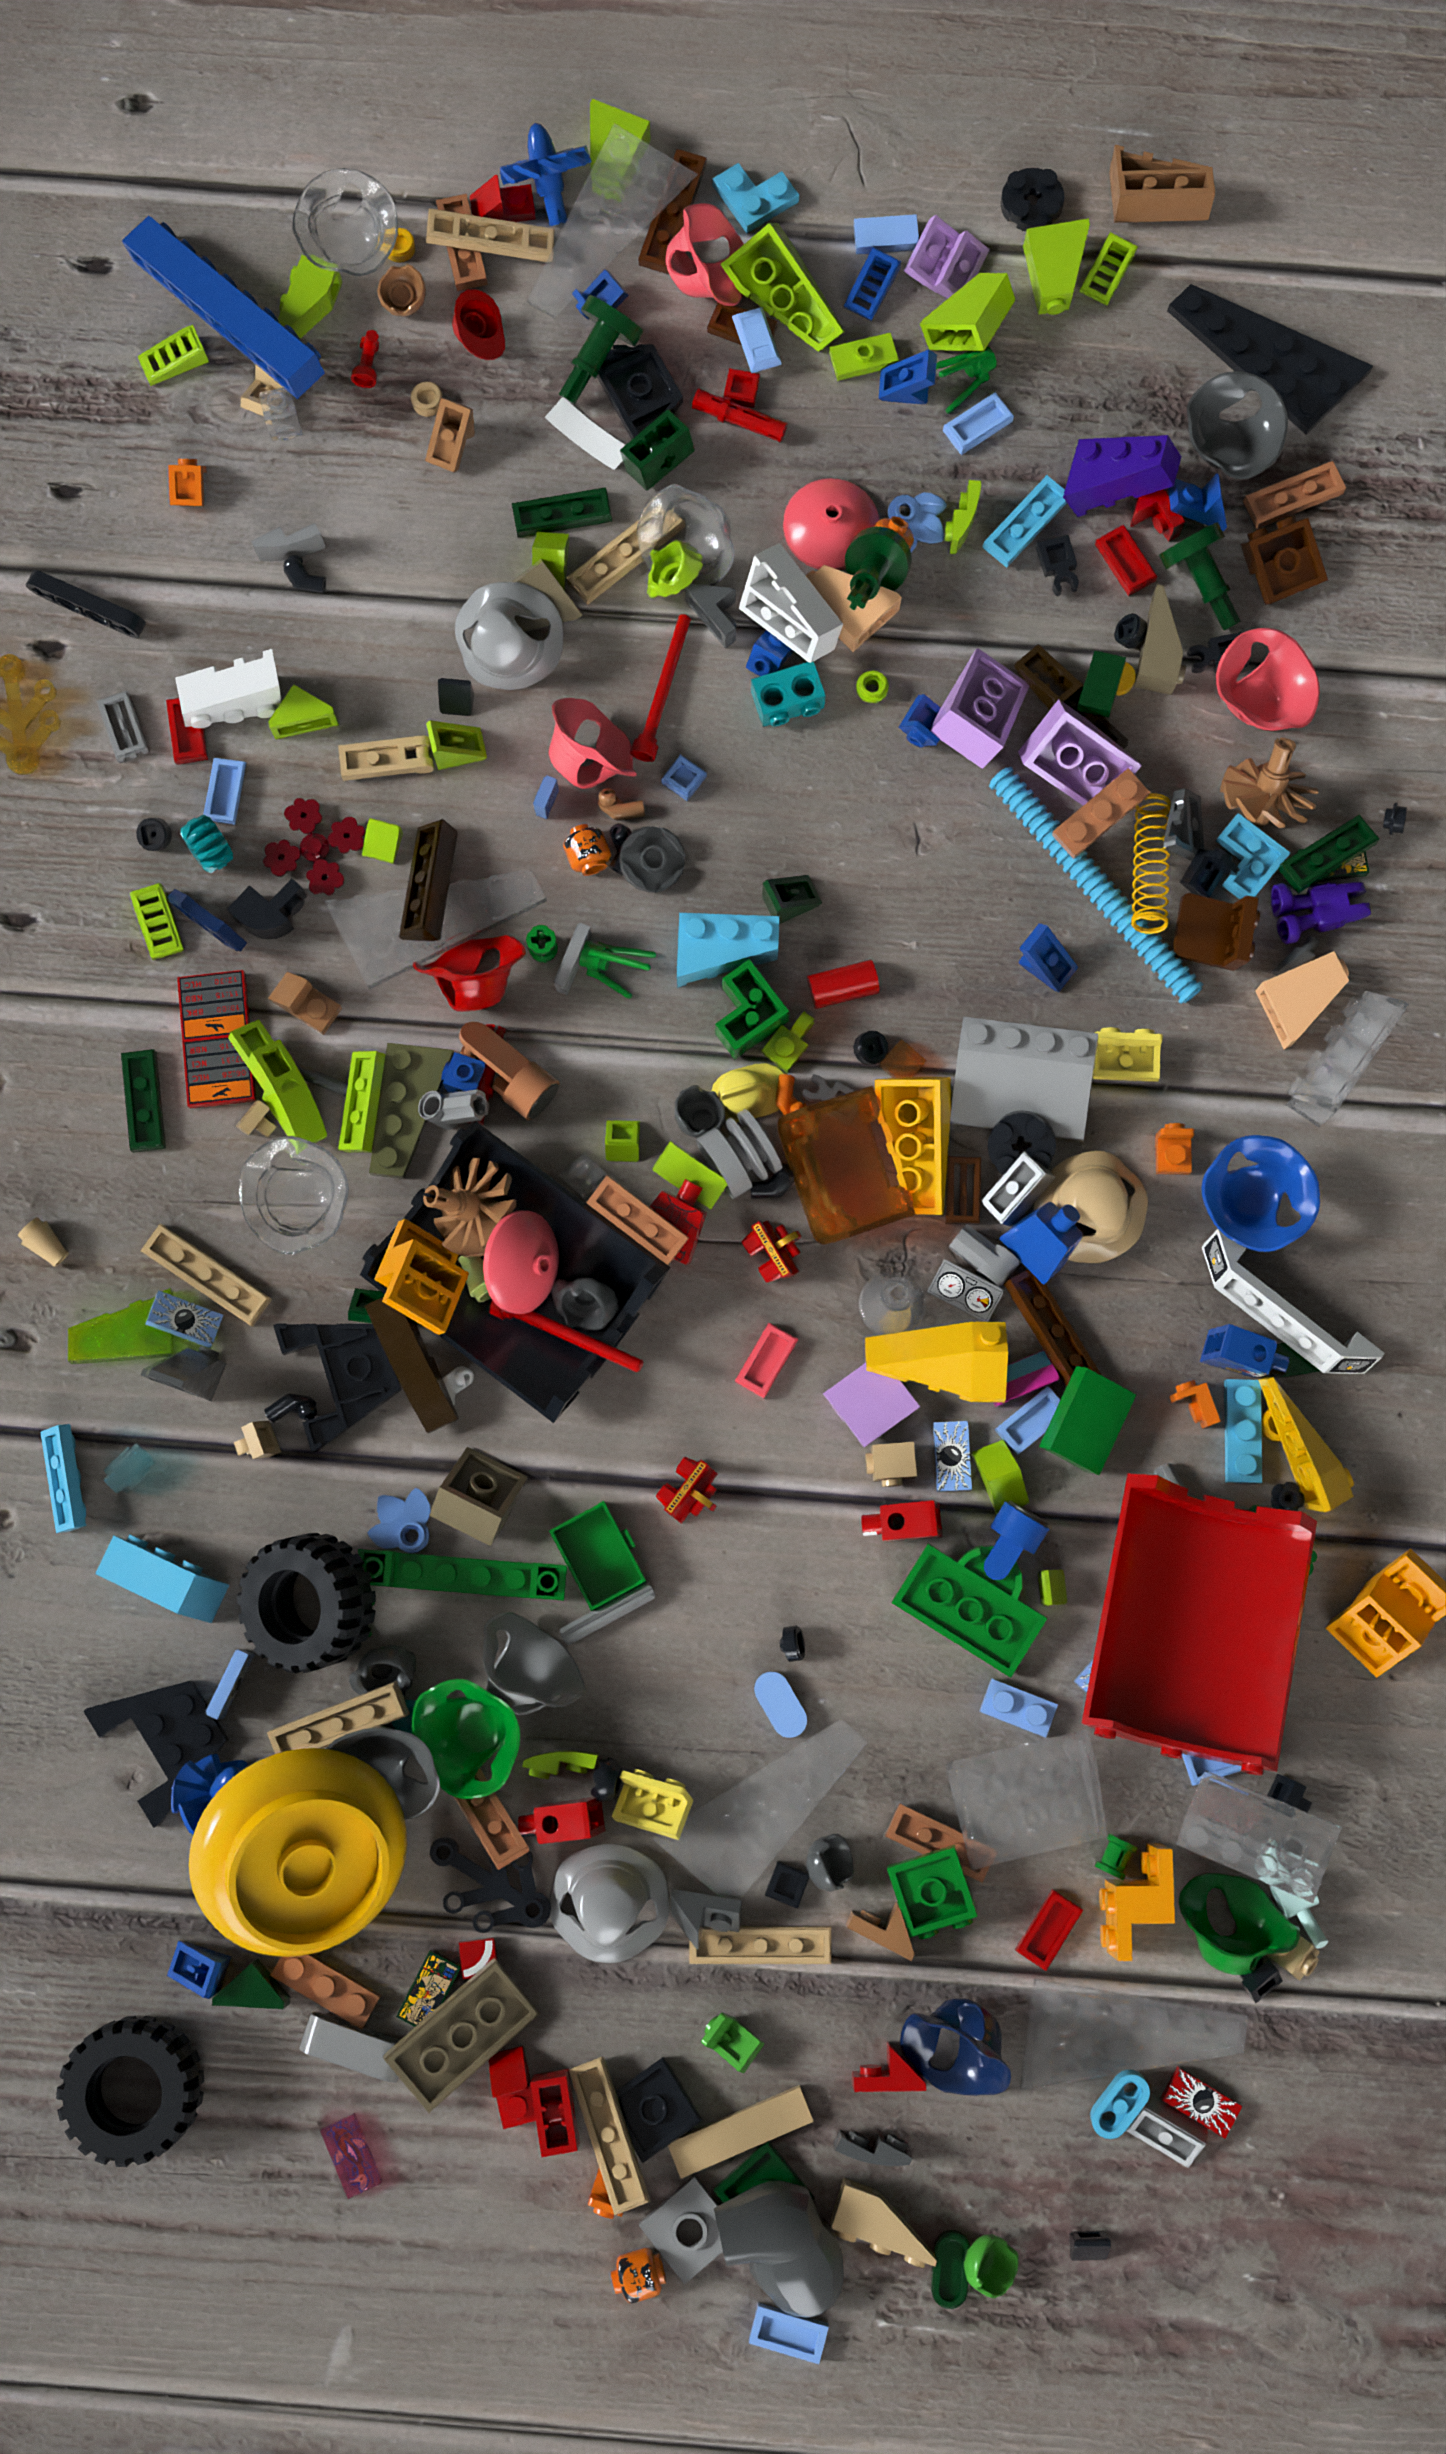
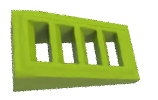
(1120, 247)
(175, 342)
(148, 895)

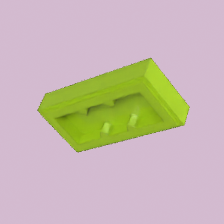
(863, 356)

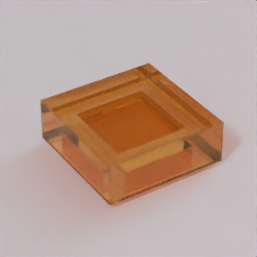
(902, 1061)

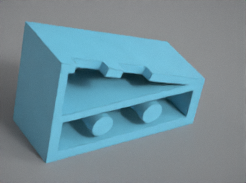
(722, 943)
(161, 1578)

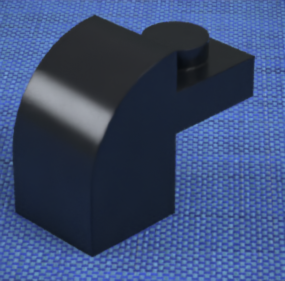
(267, 918)

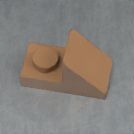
(450, 431)
(305, 1002)
(891, 1936)

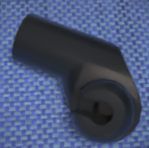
(776, 1186)
(292, 1403)

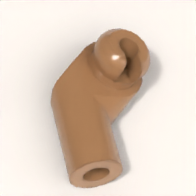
(617, 808)

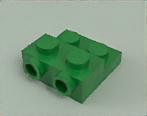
(933, 1892)

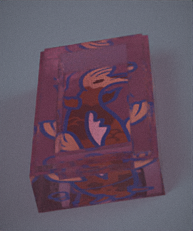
(351, 2155)

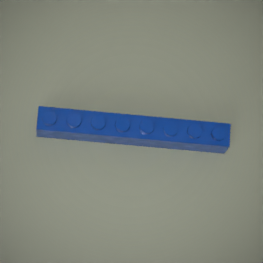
(224, 307)

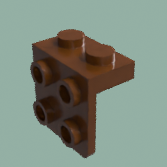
(1216, 931)

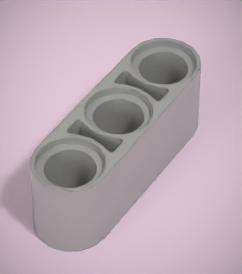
(348, 2046)

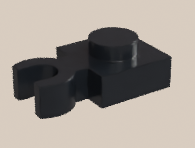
(1058, 560)
(1213, 654)

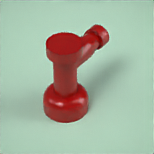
(363, 374)

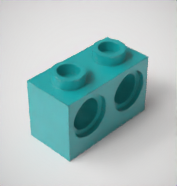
(783, 686)

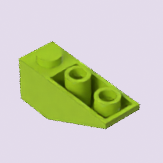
(309, 296)

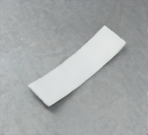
(585, 433)

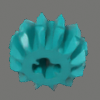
(207, 843)

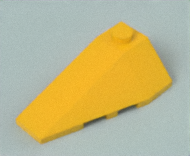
(917, 1130)
(953, 1358)
(1310, 1459)

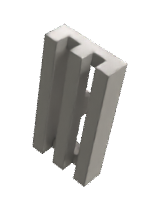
(131, 750)
(570, 962)

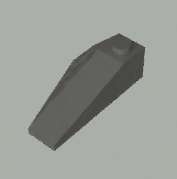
(189, 1372)

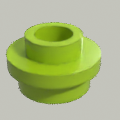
(875, 678)

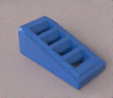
(883, 261)

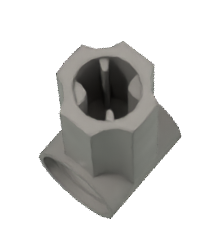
(453, 1108)
(990, 1260)

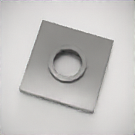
(660, 2227)

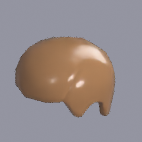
(402, 290)

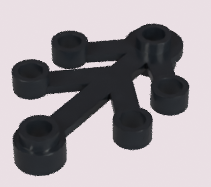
(495, 1887)

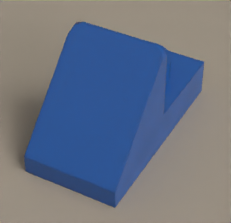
(909, 379)
(1199, 504)
(1047, 958)

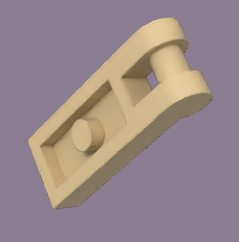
(385, 758)

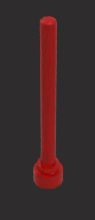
(645, 746)
(572, 1336)

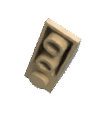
(868, 2216)

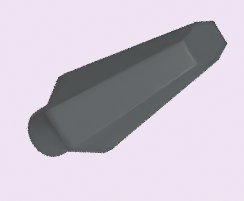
(1298, 956)

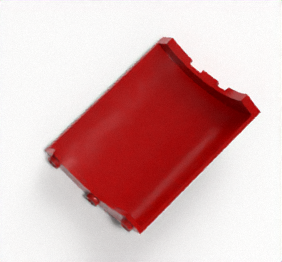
(1200, 1625)

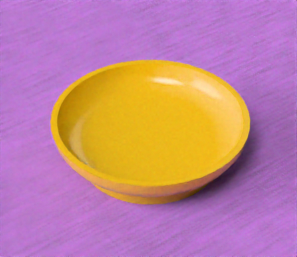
(298, 1852)

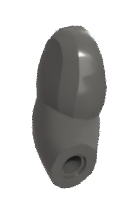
(786, 2246)

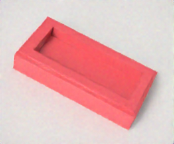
(766, 1360)

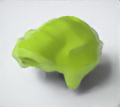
(673, 569)

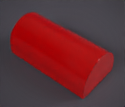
(843, 984)

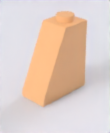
(857, 623)
(1301, 995)

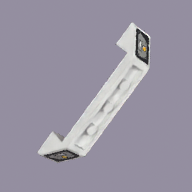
(1280, 1316)

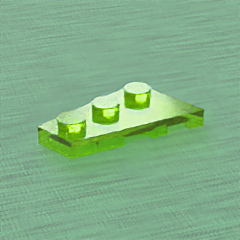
(119, 1336)

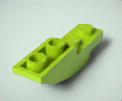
(281, 1080)

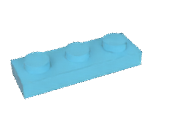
(1026, 521)
(1243, 1431)
(63, 1478)

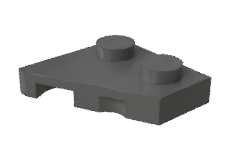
(1185, 824)

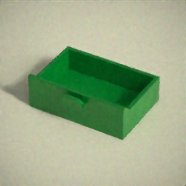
(1087, 1420)
(598, 1555)

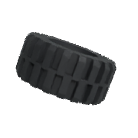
(270, 1608)
(85, 2107)

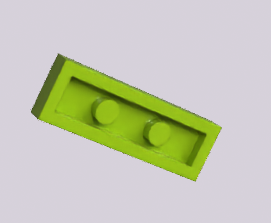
(361, 1102)

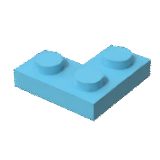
(752, 203)
(1258, 856)

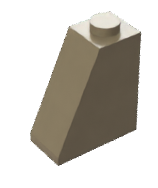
(543, 580)

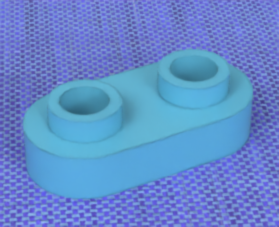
(1122, 2103)

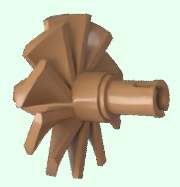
(1266, 788)
(470, 1212)

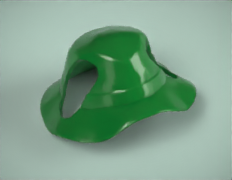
(465, 1735)
(1258, 1922)

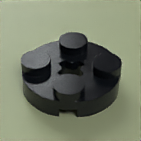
(1037, 183)
(1032, 1129)

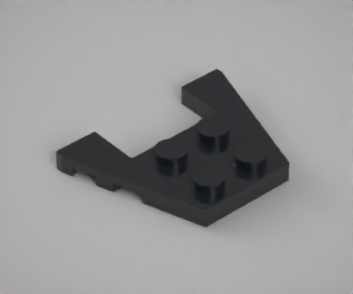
(354, 1368)
(173, 1727)

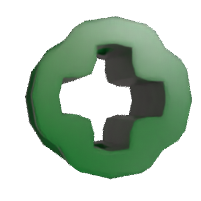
(551, 945)
(1116, 1857)

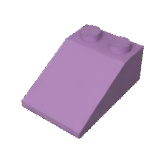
(980, 709)
(1074, 754)

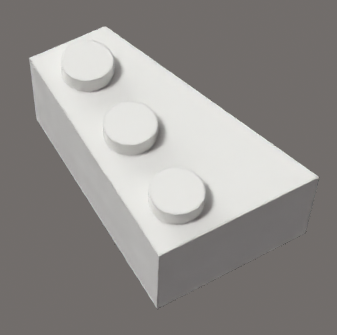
(789, 605)
(231, 693)

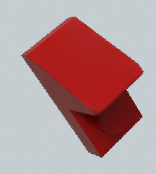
(504, 203)
(1163, 519)
(898, 2078)
(512, 2087)

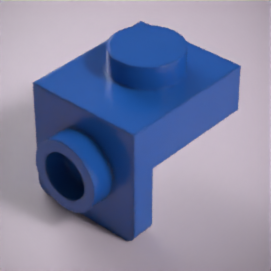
(604, 288)
(768, 655)
(919, 722)
(462, 1073)

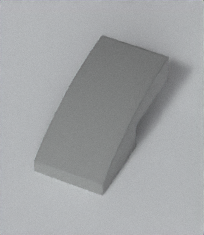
(277, 547)

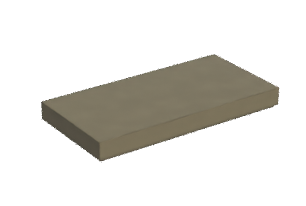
(461, 2035)

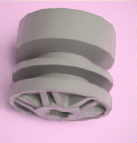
(740, 1153)

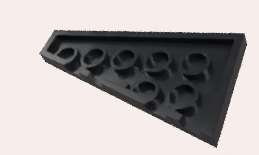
(1301, 369)

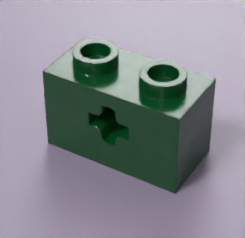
(657, 450)

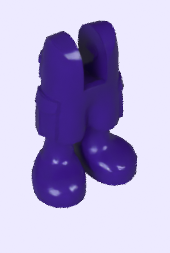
(1326, 901)

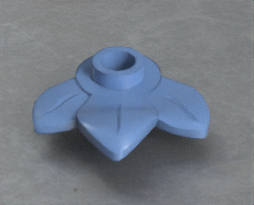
(922, 517)
(399, 1518)

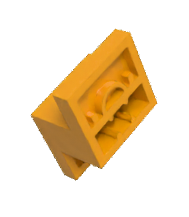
(421, 1277)
(1392, 1613)
(1138, 1901)

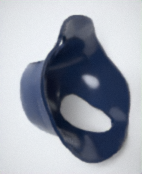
(979, 2059)

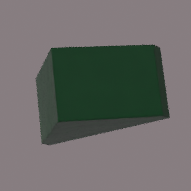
(790, 896)
(253, 1990)

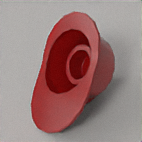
(479, 324)

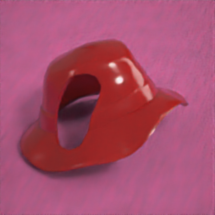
(457, 967)

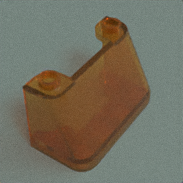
(841, 1167)

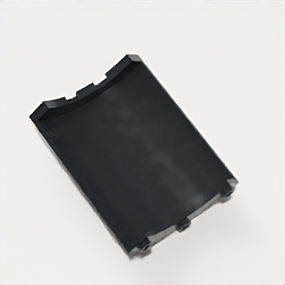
(518, 1355)

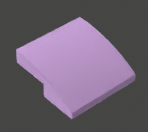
(945, 258)
(870, 1403)

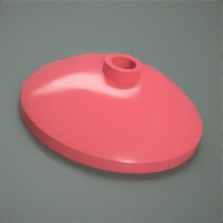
(815, 535)
(521, 1262)

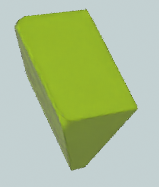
(382, 840)
(622, 1141)
(1052, 1587)

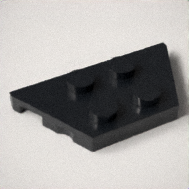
(638, 386)

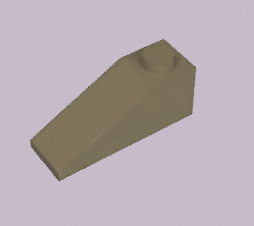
(1161, 649)

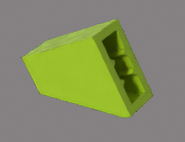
(602, 119)
(1053, 263)
(970, 315)

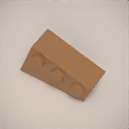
(1159, 190)

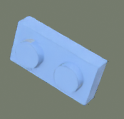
(1018, 1708)

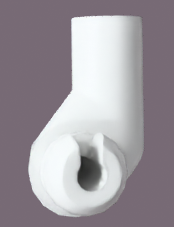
(458, 1380)

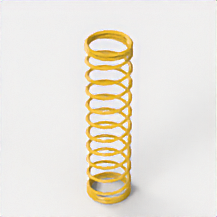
(1148, 914)

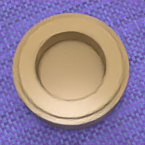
(426, 398)

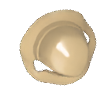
(1096, 1190)

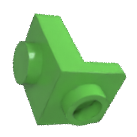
(732, 2041)

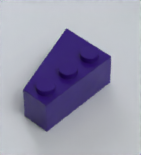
(1119, 468)

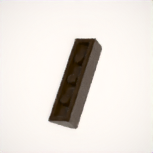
(428, 882)

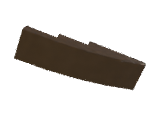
(1053, 682)
(413, 1366)

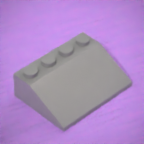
(1026, 1069)

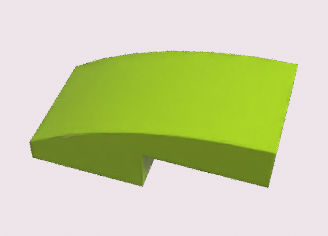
(963, 518)
(678, 1164)
(549, 1763)

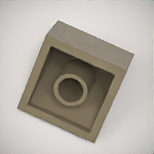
(478, 1496)

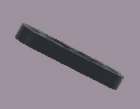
(85, 604)

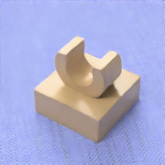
(255, 1119)
(258, 1440)

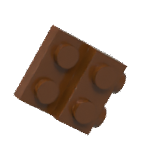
(1284, 559)

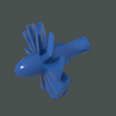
(546, 168)
(199, 1784)

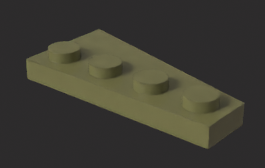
(406, 1077)

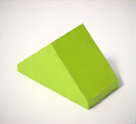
(554, 553)
(301, 714)
(455, 744)
(1000, 1475)

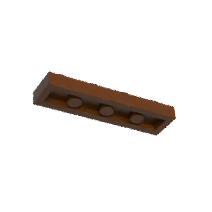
(670, 219)
(1049, 1325)

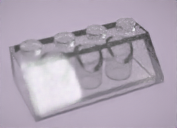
(1345, 1056)
(1259, 1836)

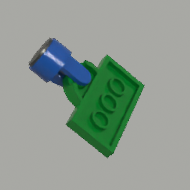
(978, 1595)

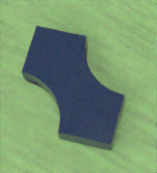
(206, 920)

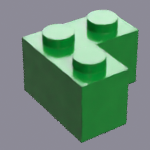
(757, 1011)

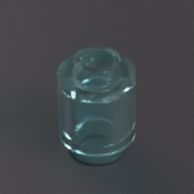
(128, 1469)

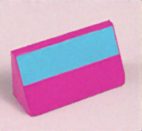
(1028, 1376)

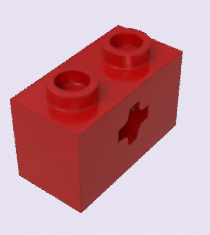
(555, 2113)

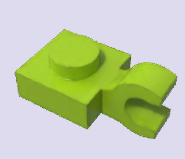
(786, 1045)

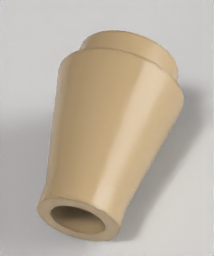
(42, 1241)

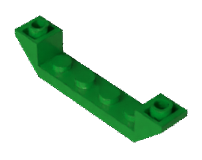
(465, 1575)

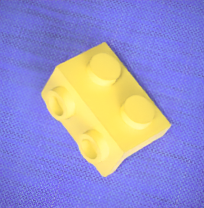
(1128, 1055)
(653, 1804)

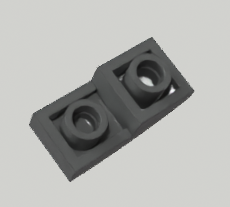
(885, 2151)

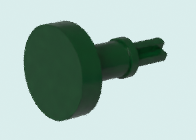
(608, 327)
(876, 560)
(1204, 571)

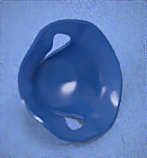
(1248, 1199)

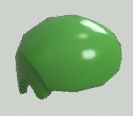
(991, 2265)

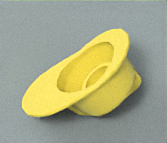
(748, 1089)

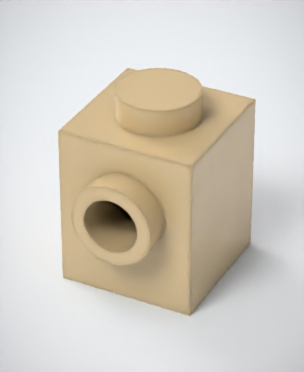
(891, 1463)

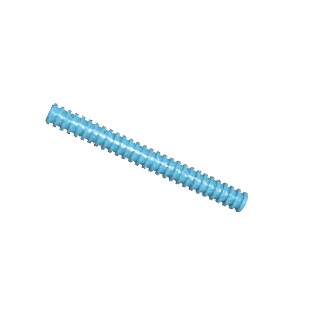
(1096, 886)

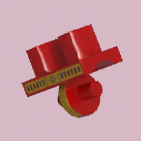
(765, 1238)
(692, 1494)

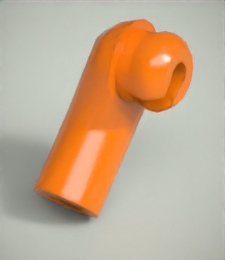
(784, 1095)

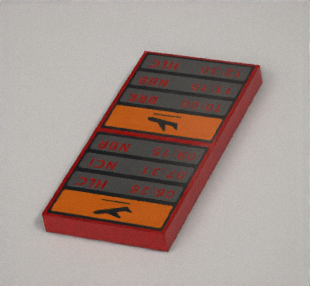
(209, 1011)

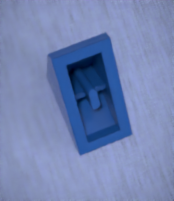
(199, 1969)

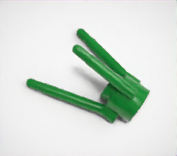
(975, 364)
(599, 955)

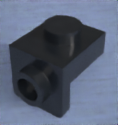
(1207, 871)

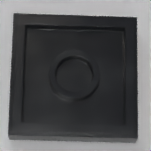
(656, 2109)

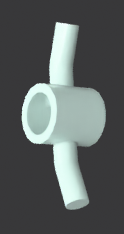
(1293, 1905)

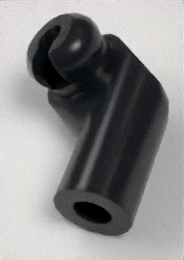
(299, 576)
(619, 834)

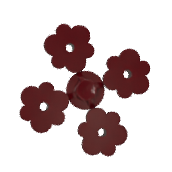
(314, 846)

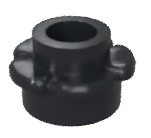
(1395, 819)
(1281, 1490)

